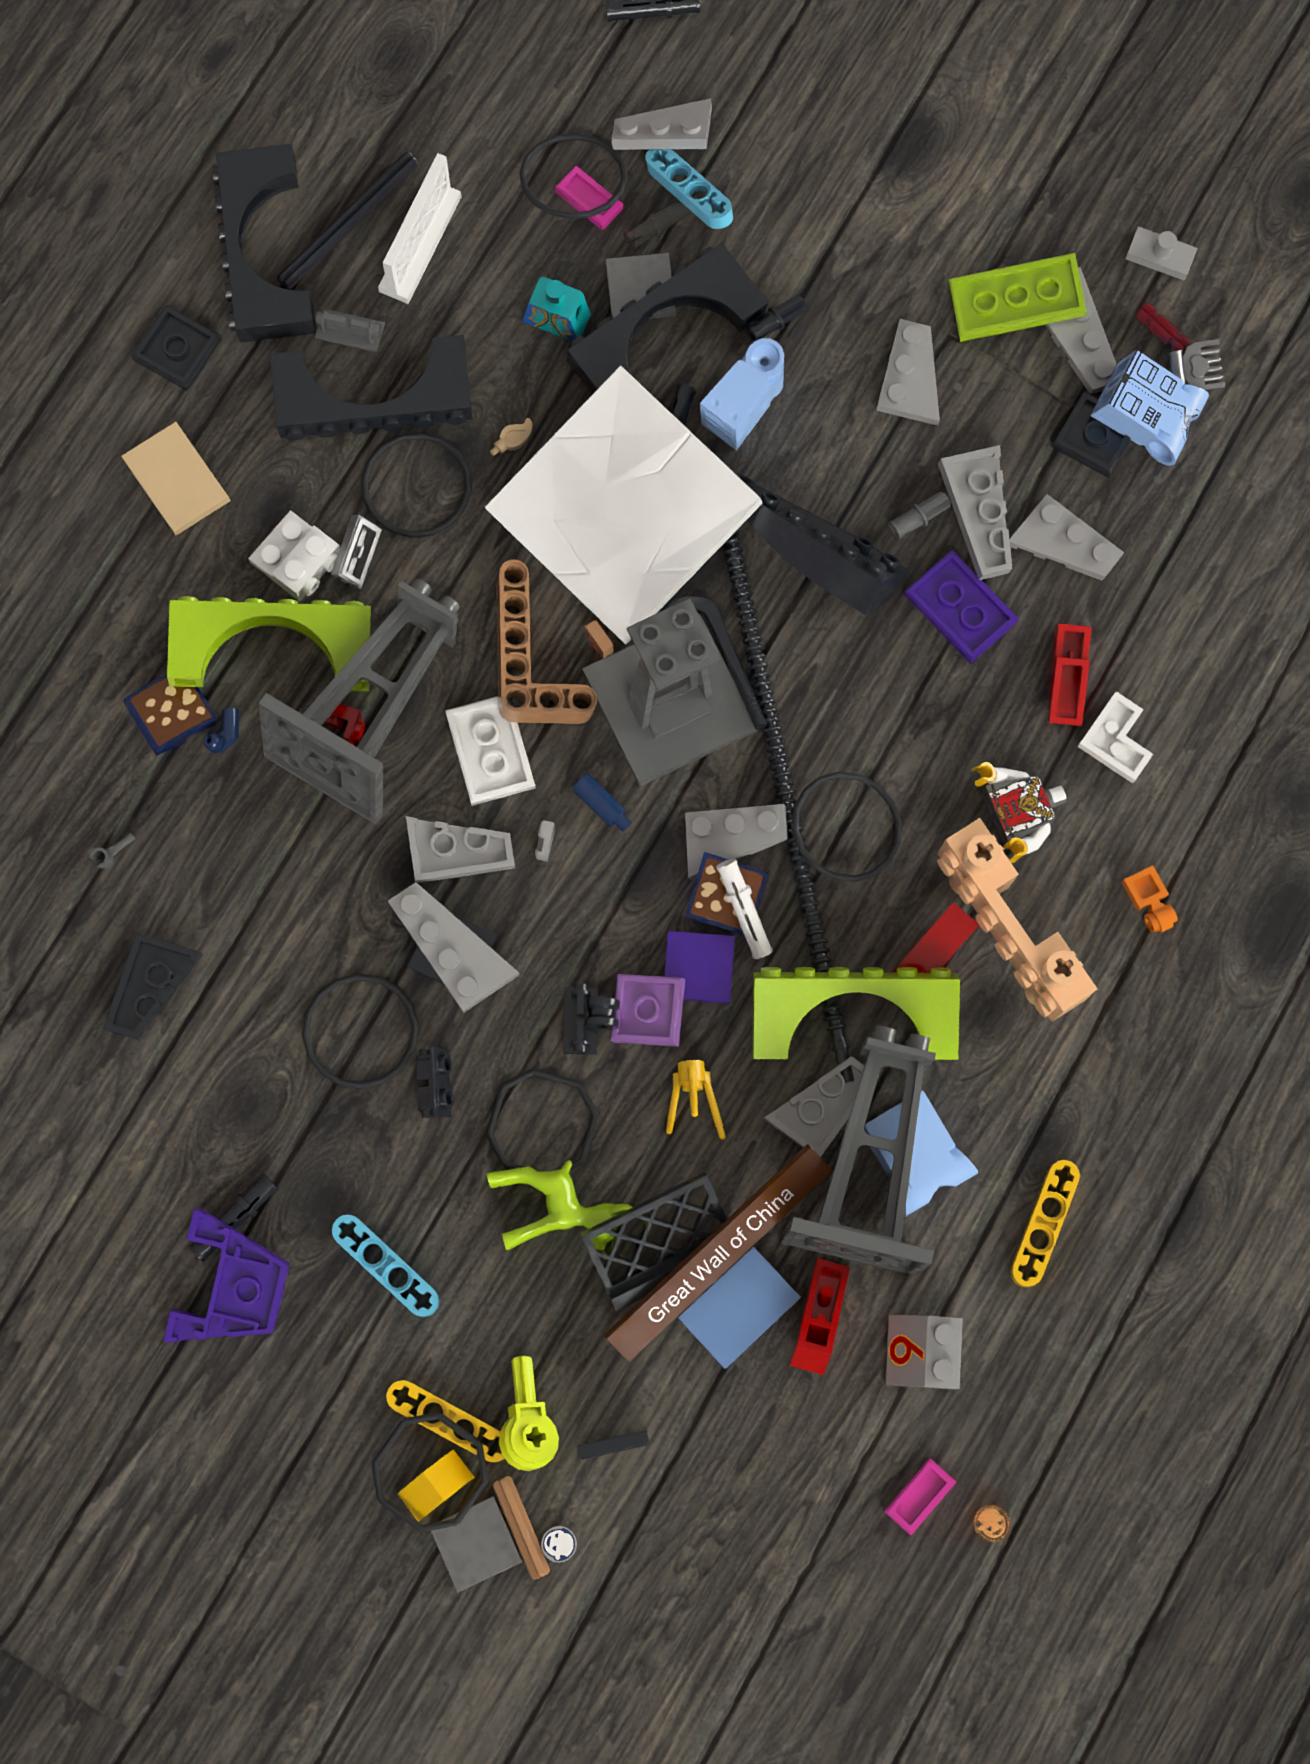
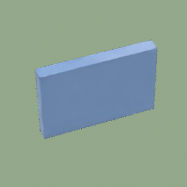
(739, 1307)

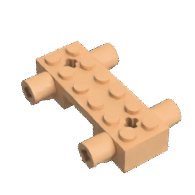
(979, 874)

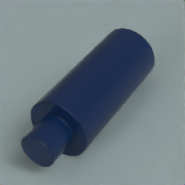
(601, 802)

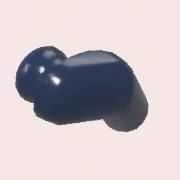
(227, 735)

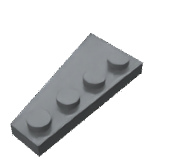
(1086, 345)
(977, 499)
(456, 953)

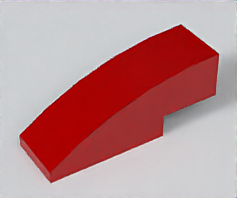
(1069, 674)
(940, 941)

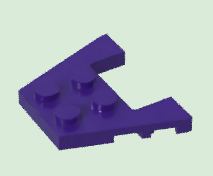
(245, 1286)

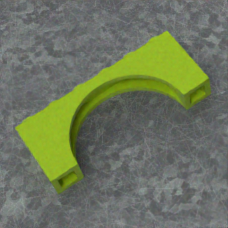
(203, 626)
(786, 997)

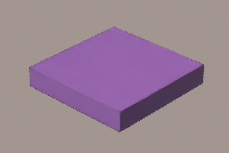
(649, 1010)

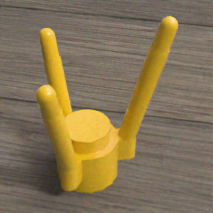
(691, 1077)

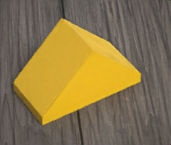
(435, 1485)

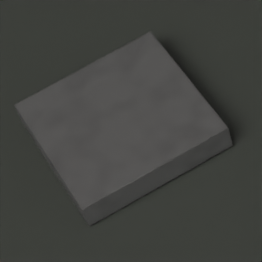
(633, 276)
(477, 1545)

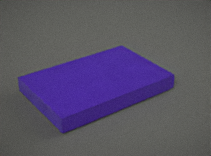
(961, 606)

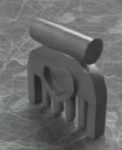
(1192, 366)

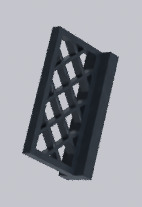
(639, 1283)

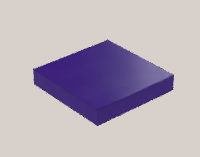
(704, 964)

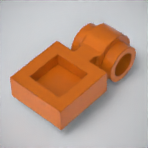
(1147, 890)

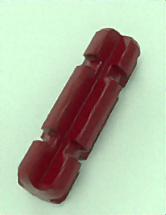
(1162, 328)

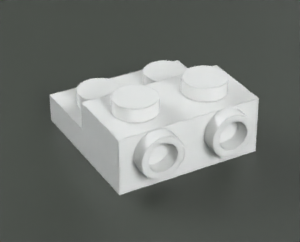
(296, 556)

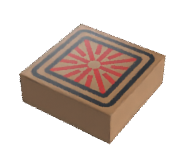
(599, 639)

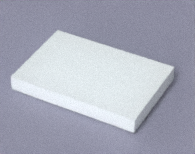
(489, 751)

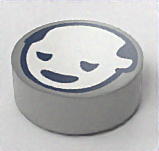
(559, 1544)

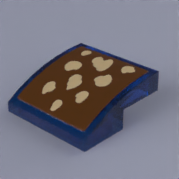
(169, 713)
(708, 895)

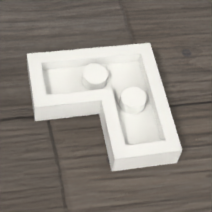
(1109, 742)

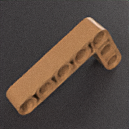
(519, 657)

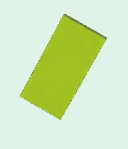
(1017, 297)

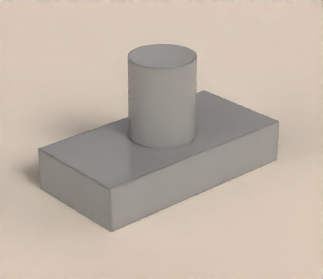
(1161, 252)

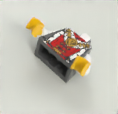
(1018, 807)

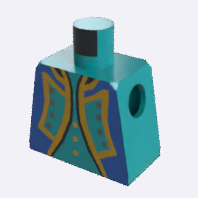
(557, 309)

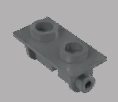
(349, 330)

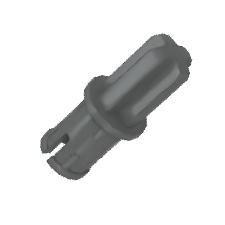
(919, 515)

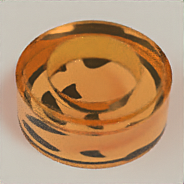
(992, 1523)

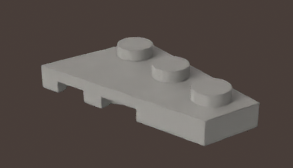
(666, 128)
(910, 376)
(1063, 537)
(733, 832)
(456, 851)
(819, 1110)

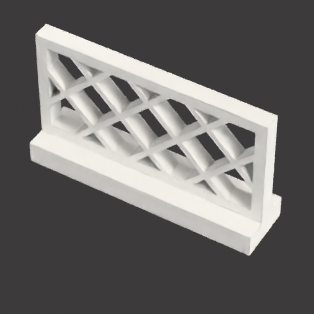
(419, 233)

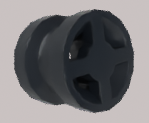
(602, 1013)

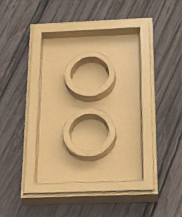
(175, 478)

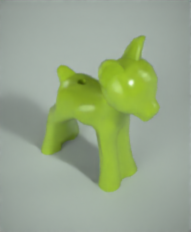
(561, 1204)

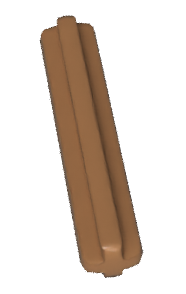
(521, 1527)

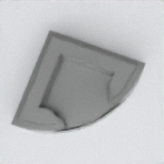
(546, 835)

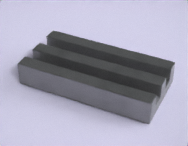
(352, 549)

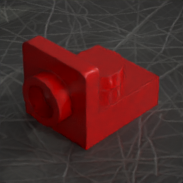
(351, 719)

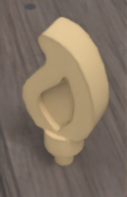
(513, 437)

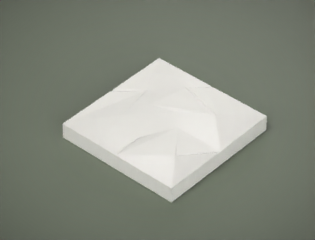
(623, 504)

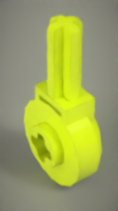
(529, 1420)

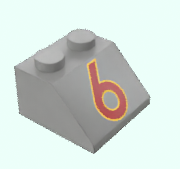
(924, 1351)

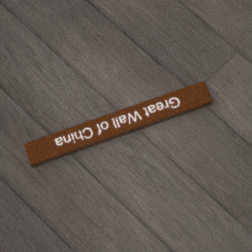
(718, 1252)

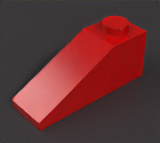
(820, 1317)

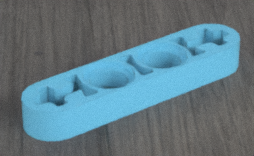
(692, 184)
(383, 1268)

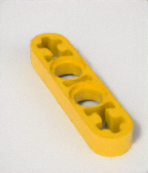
(1049, 1225)
(450, 1411)

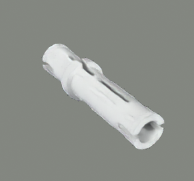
(731, 874)

